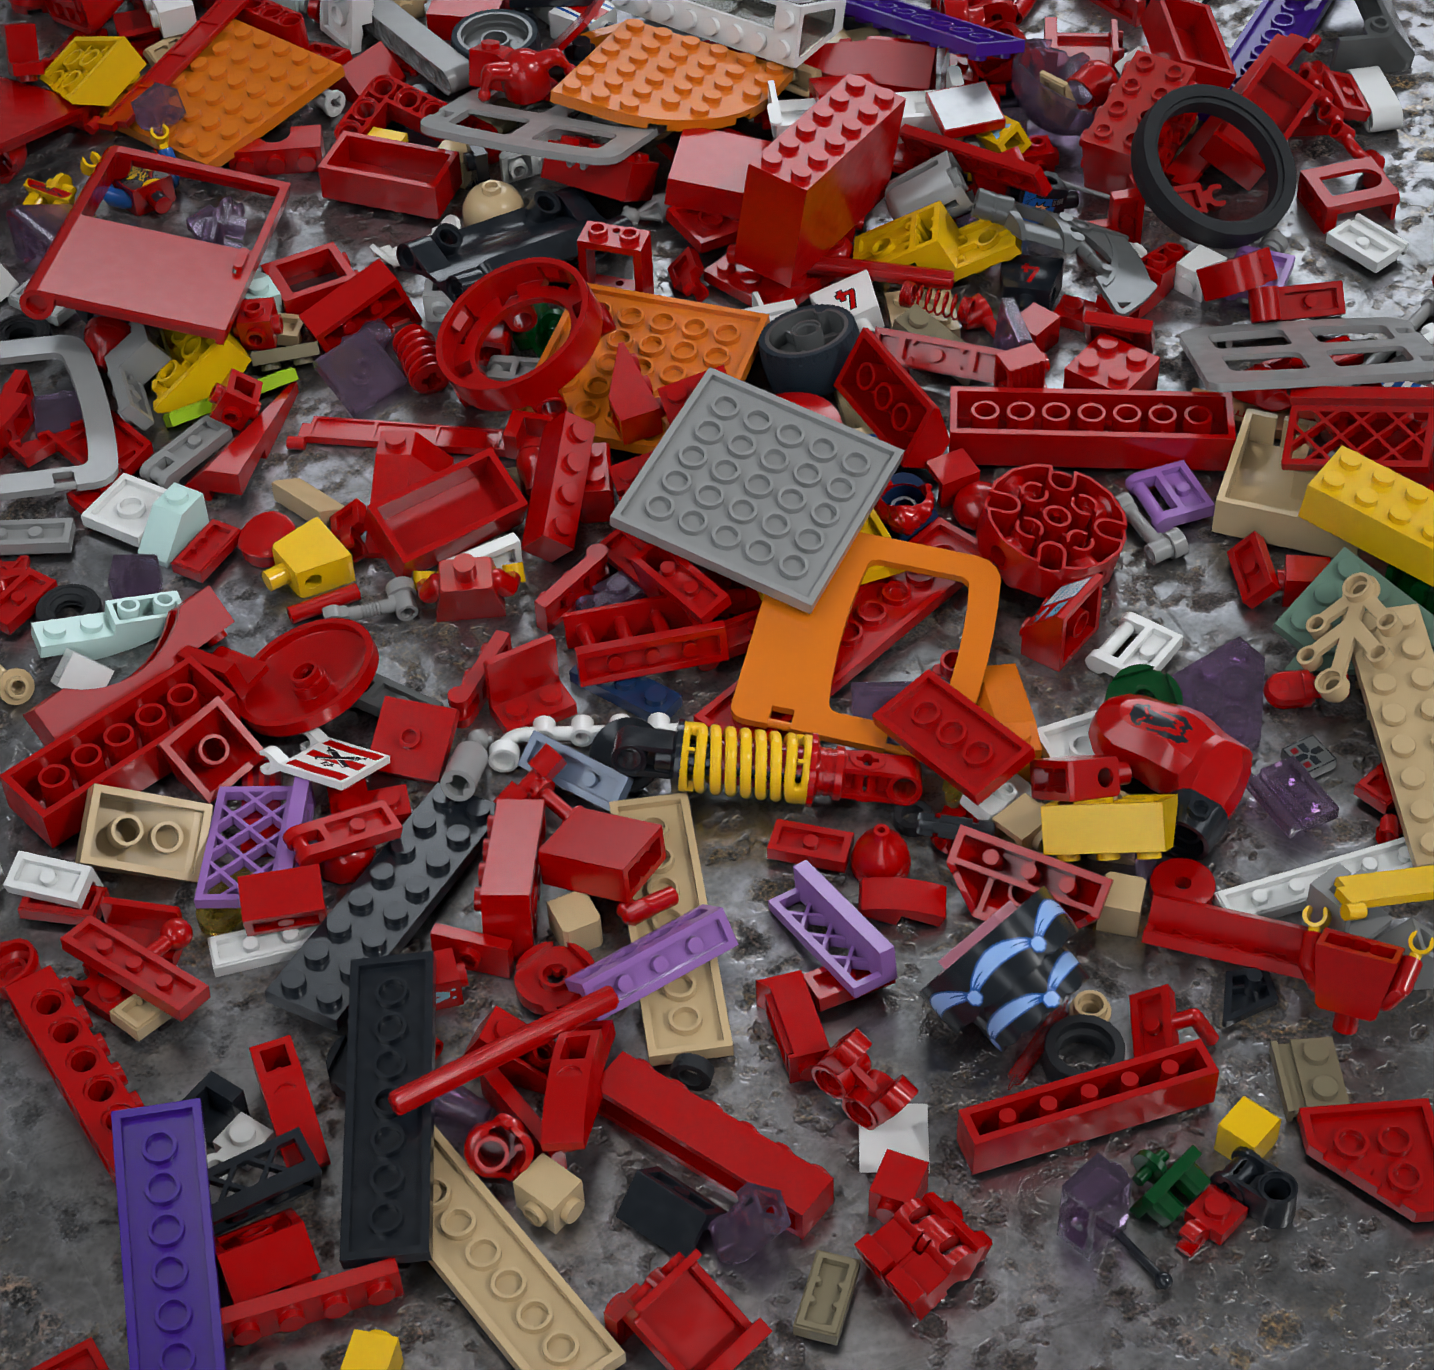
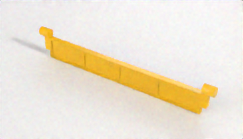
(1383, 889)

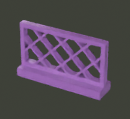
(297, 810)

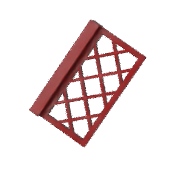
(1362, 406)

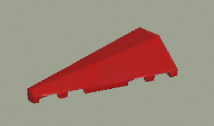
(236, 461)

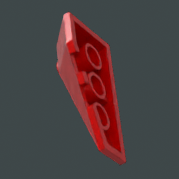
(400, 462)

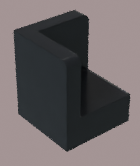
(220, 1104)

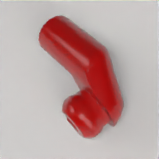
(646, 907)

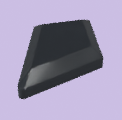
(1246, 994)

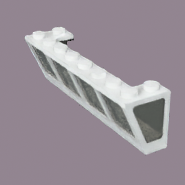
(766, 28)

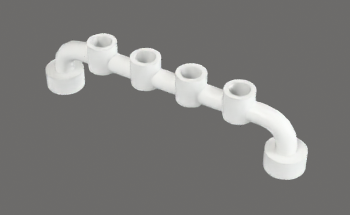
(505, 752)

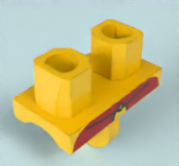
(55, 191)

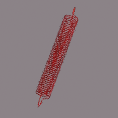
(1027, 1072)

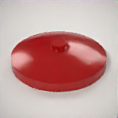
(310, 677)

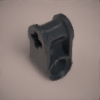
(1256, 1186)

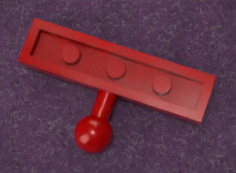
(138, 967)

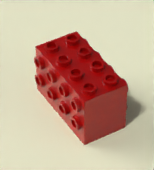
(1110, 136)

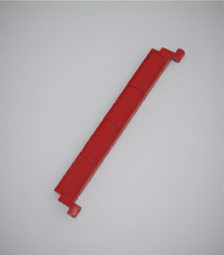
(171, 63)
(1189, 165)
(367, 433)

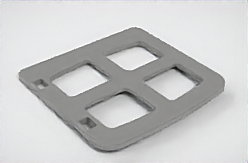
(523, 140)
(1321, 370)

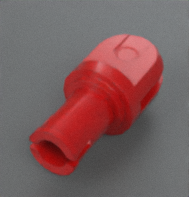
(1292, 689)

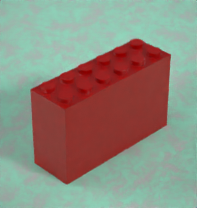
(818, 179)

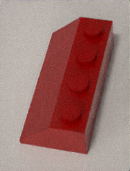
(892, 402)

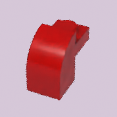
(1237, 274)

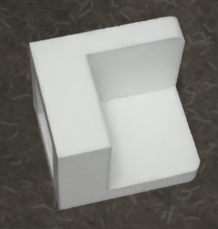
(80, 672)

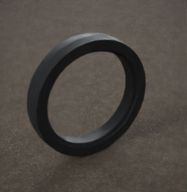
(1254, 125)

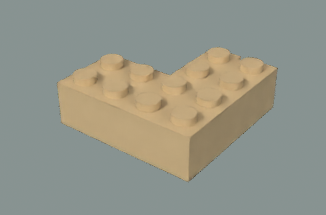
(1266, 498)

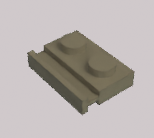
(1307, 1074)

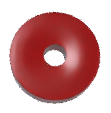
(1183, 873)

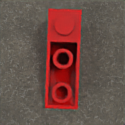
(631, 400)
(526, 1071)
(288, 1097)

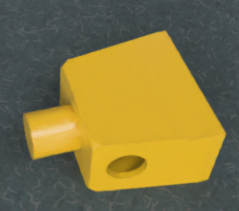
(309, 561)

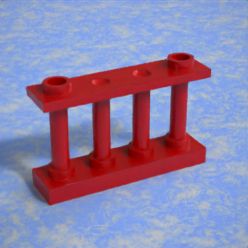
(640, 640)

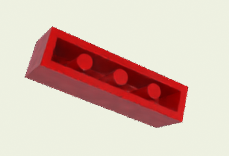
(558, 487)

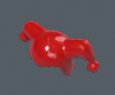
(523, 74)

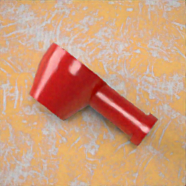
(982, 317)

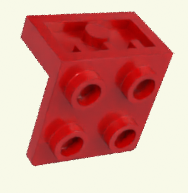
(527, 685)

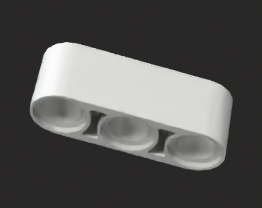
(1381, 99)

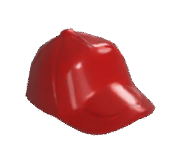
(1268, 399)

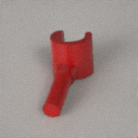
(1388, 829)

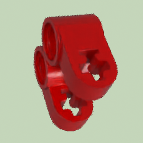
(866, 1093)

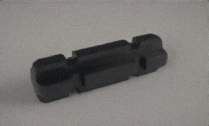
(948, 825)

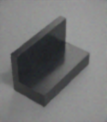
(667, 1210)

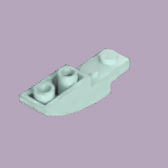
(119, 628)

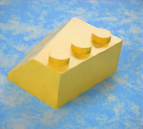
(94, 70)
(195, 368)
(1110, 827)

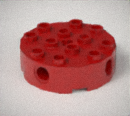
(1050, 528)

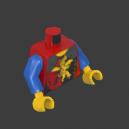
(142, 188)

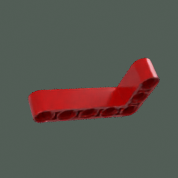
(273, 20)
(394, 100)

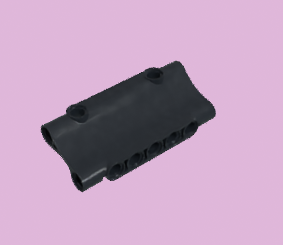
(542, 229)

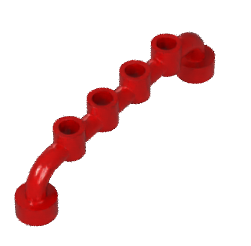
(1334, 116)

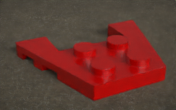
(132, 452)

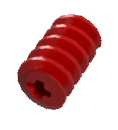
(417, 356)

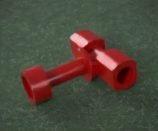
(539, 783)

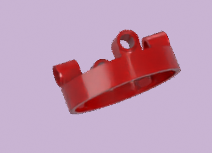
(510, 296)

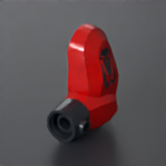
(1178, 754)

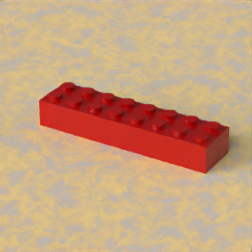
(1092, 427)

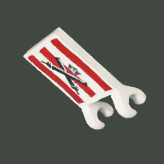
(325, 761)

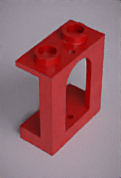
(1325, 207)

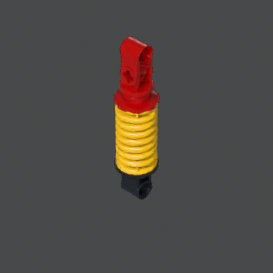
(763, 763)

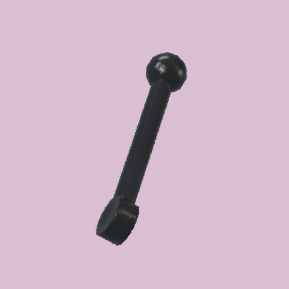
(1162, 1279)

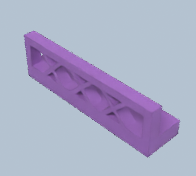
(846, 929)
(658, 957)

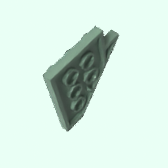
(1327, 590)

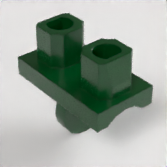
(540, 334)
(1158, 1199)

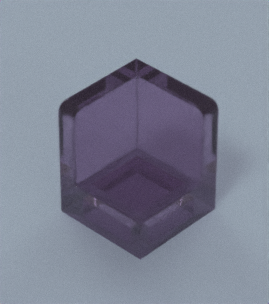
(135, 575)

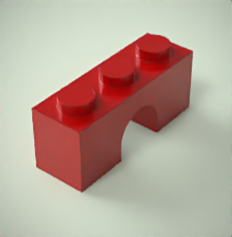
(296, 154)

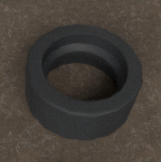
(1080, 1029)

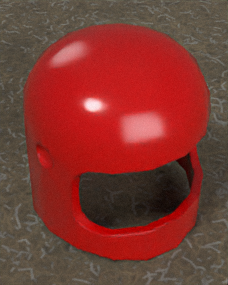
(1097, 79)

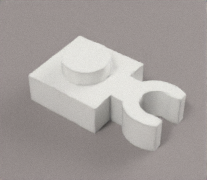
(237, 1138)

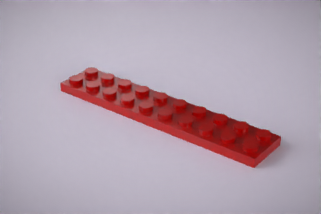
(877, 620)

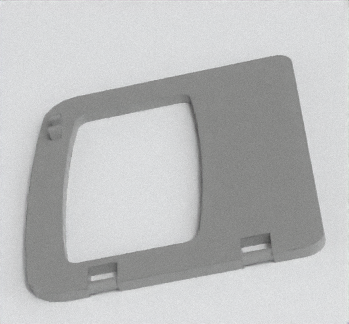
(100, 434)

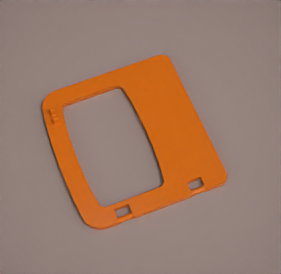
(796, 652)

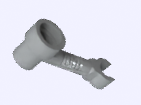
(1160, 545)
(401, 599)

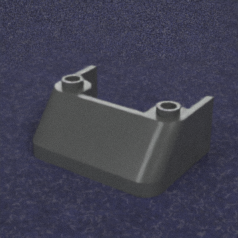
(1382, 44)

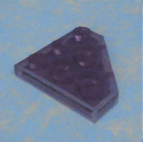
(1228, 689)

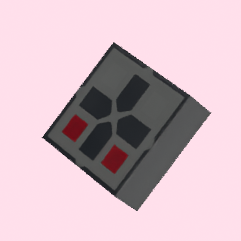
(1311, 755)

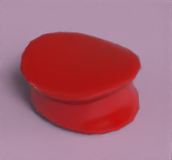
(260, 535)

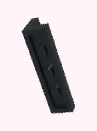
(268, 1192)

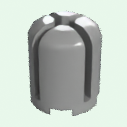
(928, 183)

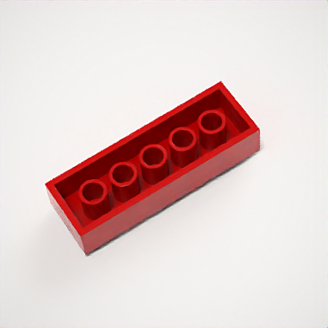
(109, 750)

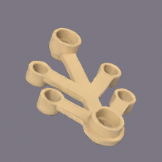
(1359, 593)

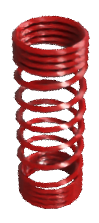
(909, 292)

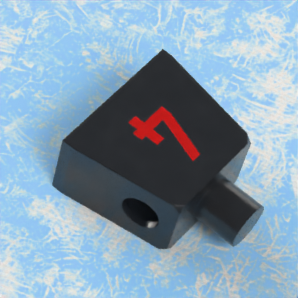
(1032, 280)

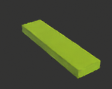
(204, 406)

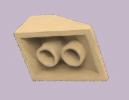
(143, 834)

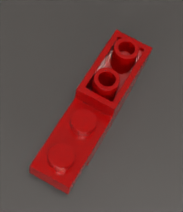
(1161, 270)
(15, 409)
(574, 1085)

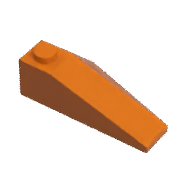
(1006, 701)

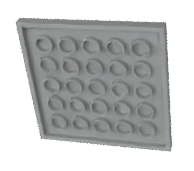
(757, 489)

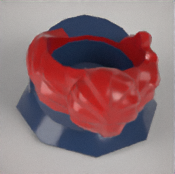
(906, 506)

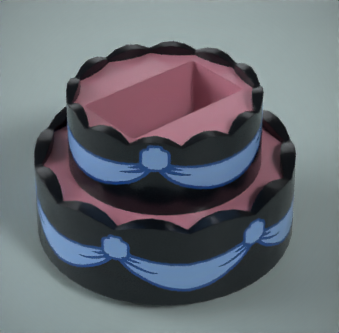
(1008, 971)

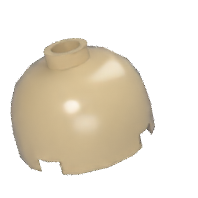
(490, 200)

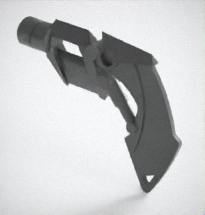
(1121, 283)

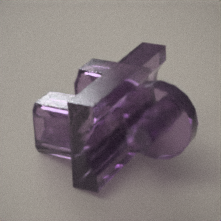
(227, 225)

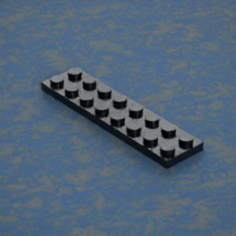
(383, 905)
(388, 1154)

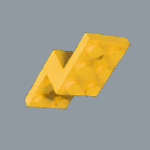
(935, 241)

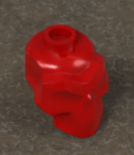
(499, 1148)

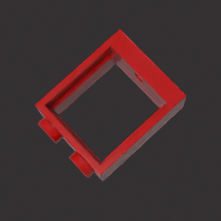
(628, 242)
(304, 267)

